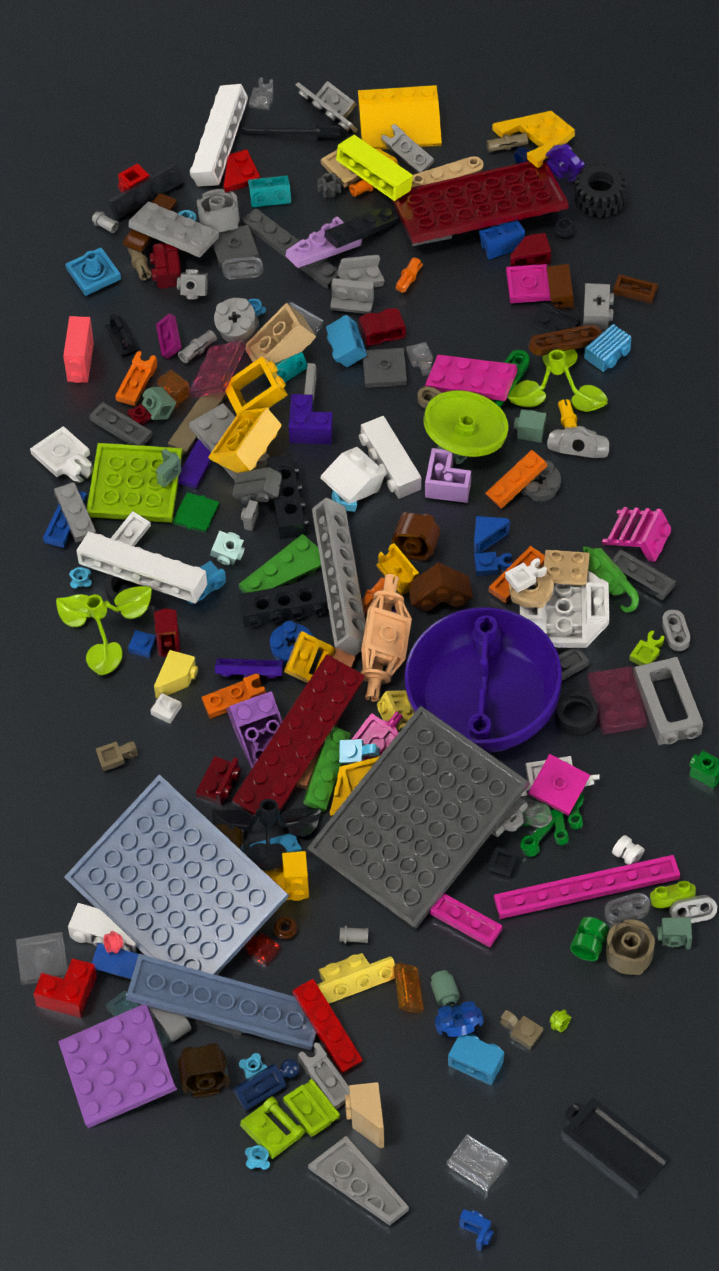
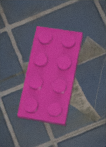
(472, 375)

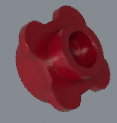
(143, 417)

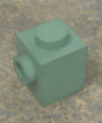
(530, 425)

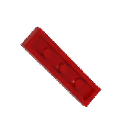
(327, 1026)

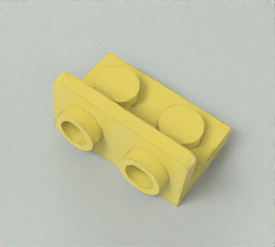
(392, 702)

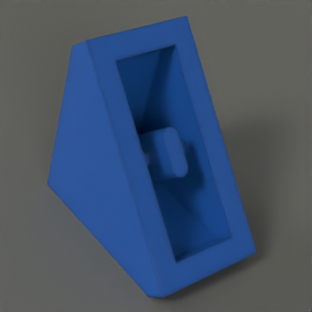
(489, 531)

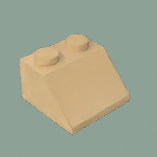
(365, 1111)

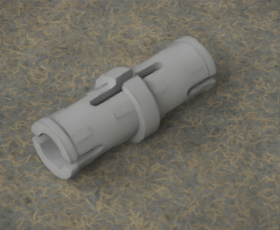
(197, 346)

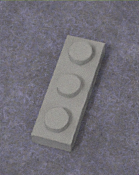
(74, 511)

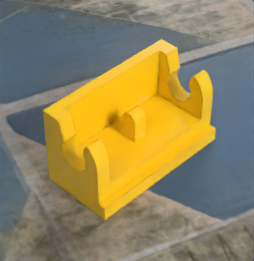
(398, 565)

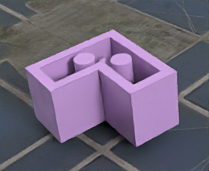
(444, 481)

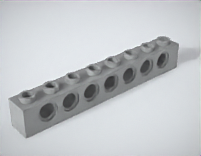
(339, 575)

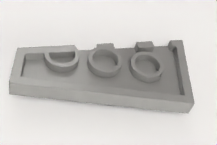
(357, 1178)

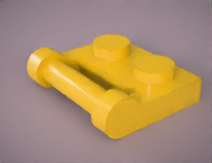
(304, 655)

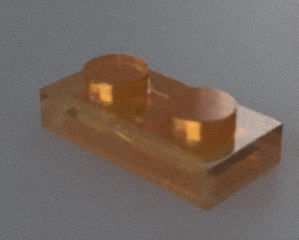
(408, 988)

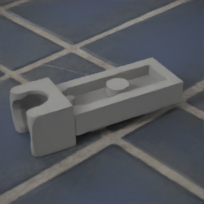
(408, 150)
(325, 1075)

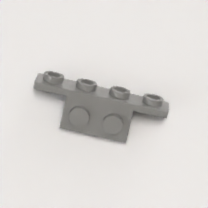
(333, 101)

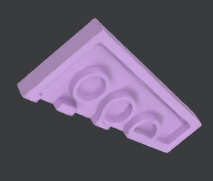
(317, 247)

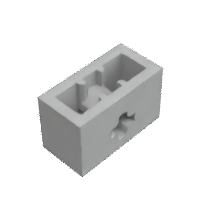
(596, 305)

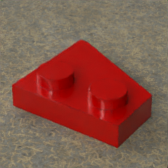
(239, 170)

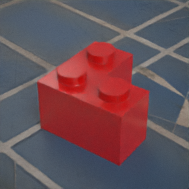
(67, 994)

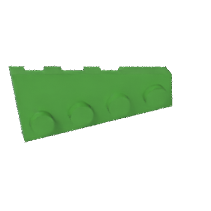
(286, 567)

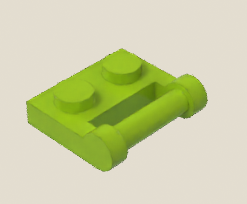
(267, 1133)

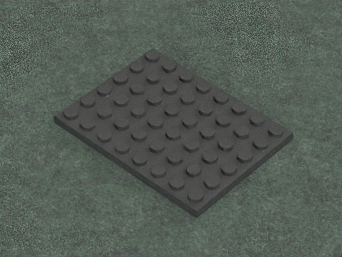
(418, 817)

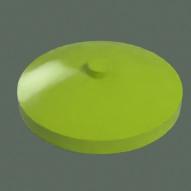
(465, 423)

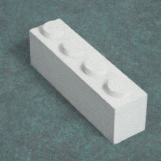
(390, 456)

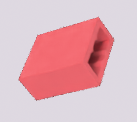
(78, 349)

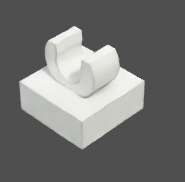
(166, 708)

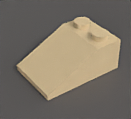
(281, 336)

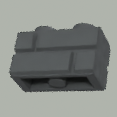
(257, 485)

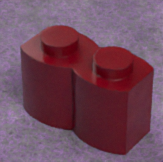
(382, 327)

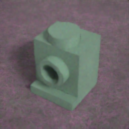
(154, 401)
(675, 932)

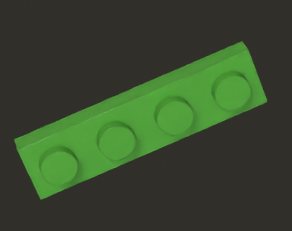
(325, 771)

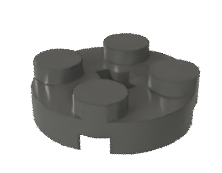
(547, 490)

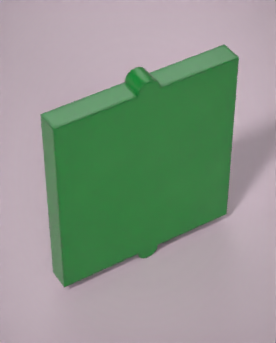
(196, 512)

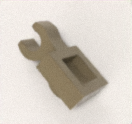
(112, 755)
(523, 1031)

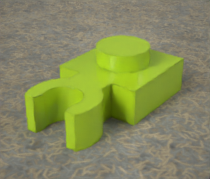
(647, 651)

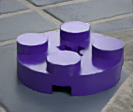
(564, 162)

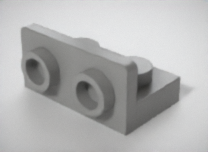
(361, 269)
(352, 296)

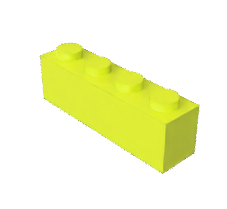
(374, 167)

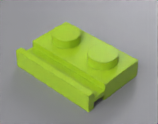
(311, 1108)

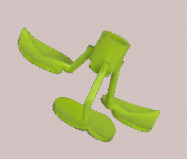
(557, 361)
(76, 608)

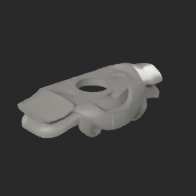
(595, 445)

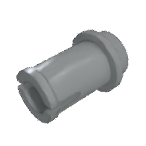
(105, 222)
(353, 935)

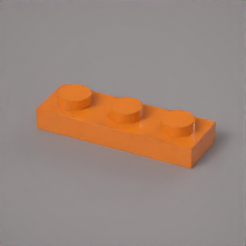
(516, 479)
(500, 586)

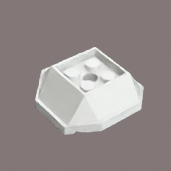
(585, 614)

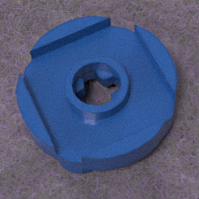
(281, 636)
(458, 1019)

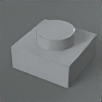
(249, 515)

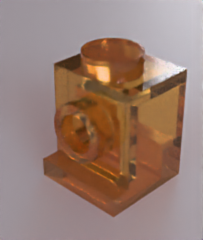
(174, 386)

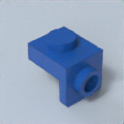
(477, 1224)

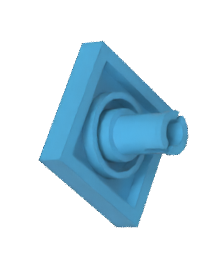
(93, 271)

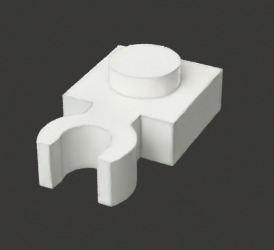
(523, 576)

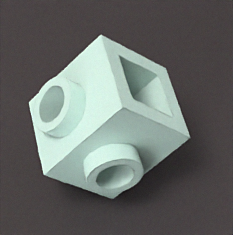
(227, 548)

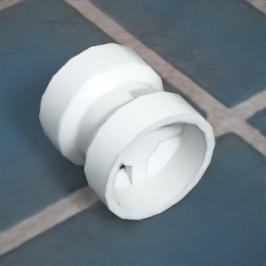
(627, 850)

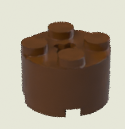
(416, 535)

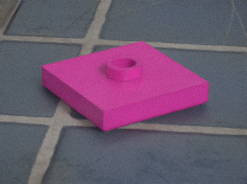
(528, 283)
(559, 784)

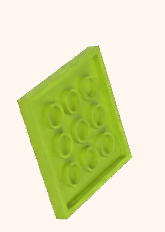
(127, 482)

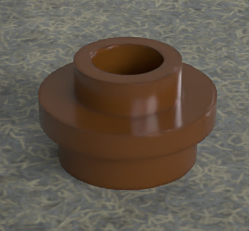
(285, 922)

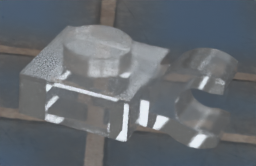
(420, 356)

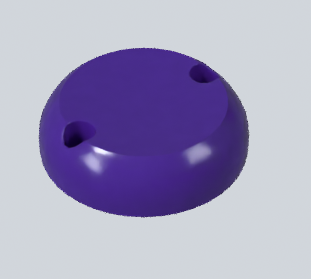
(486, 676)

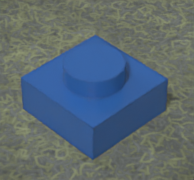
(142, 644)

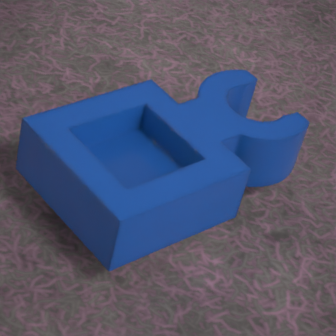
(488, 563)

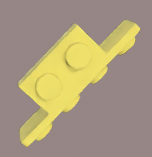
(354, 976)

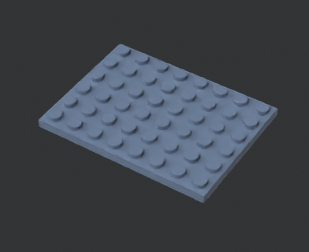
(176, 882)

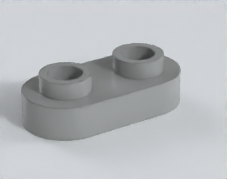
(676, 632)
(692, 908)

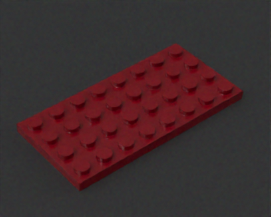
(479, 201)

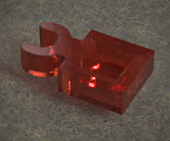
(262, 948)

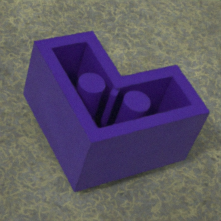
(306, 425)

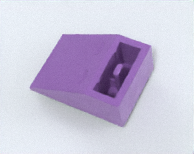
(255, 724)

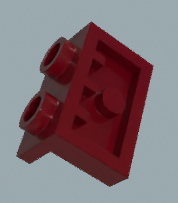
(218, 780)

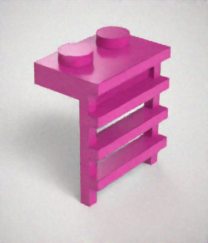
(649, 534)

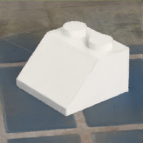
(353, 475)

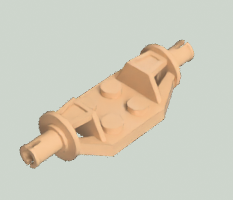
(384, 637)

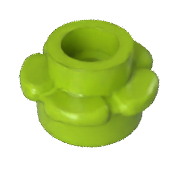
(560, 1020)

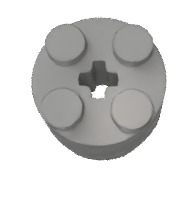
(219, 210)
(236, 320)

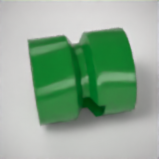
(589, 939)

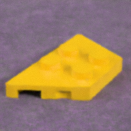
(348, 779)

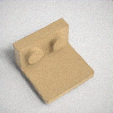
(567, 566)

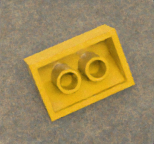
(246, 440)

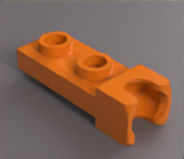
(136, 379)
(220, 700)

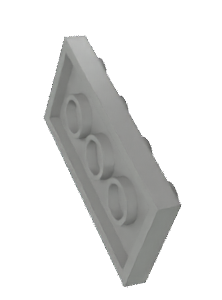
(173, 229)
(212, 426)

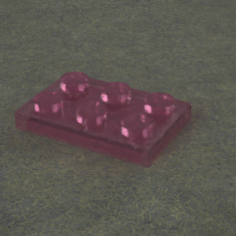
(217, 369)
(617, 700)

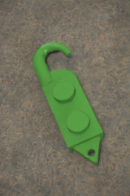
(606, 569)

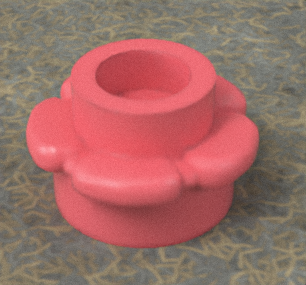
(113, 942)

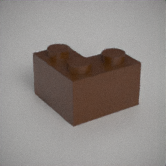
(440, 585)

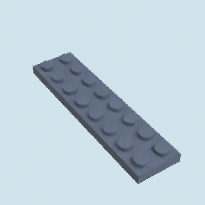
(220, 1001)

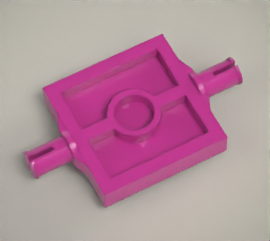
(378, 732)

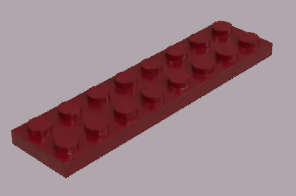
(300, 735)

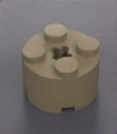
(630, 947)

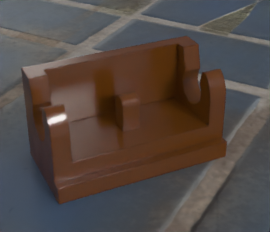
(560, 286)

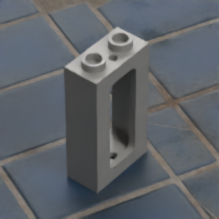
(663, 730)

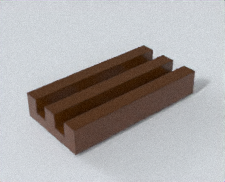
(635, 291)

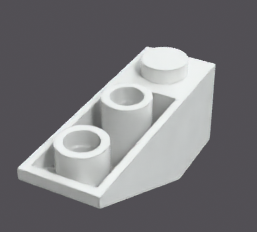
(91, 925)

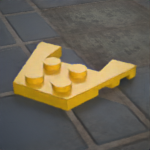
(542, 128)

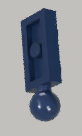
(265, 1083)

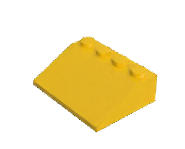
(410, 108)

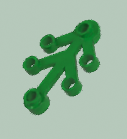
(530, 844)

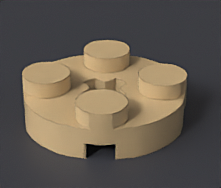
(536, 597)

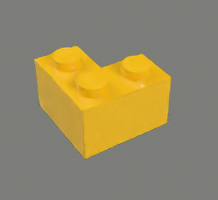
(292, 875)

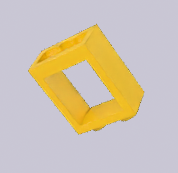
(250, 373)

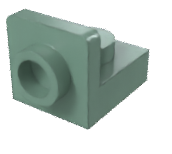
(169, 468)

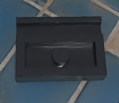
(553, 319)

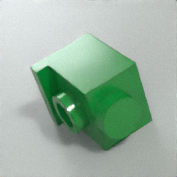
(705, 769)

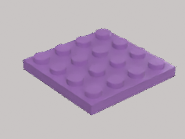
(117, 1065)

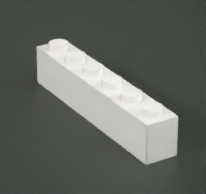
(219, 135)
(142, 567)

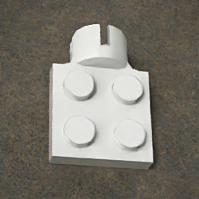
(64, 455)

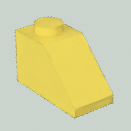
(175, 673)

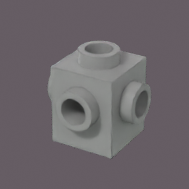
(199, 281)

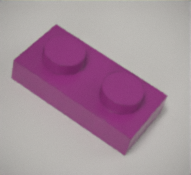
(168, 336)

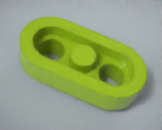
(665, 896)

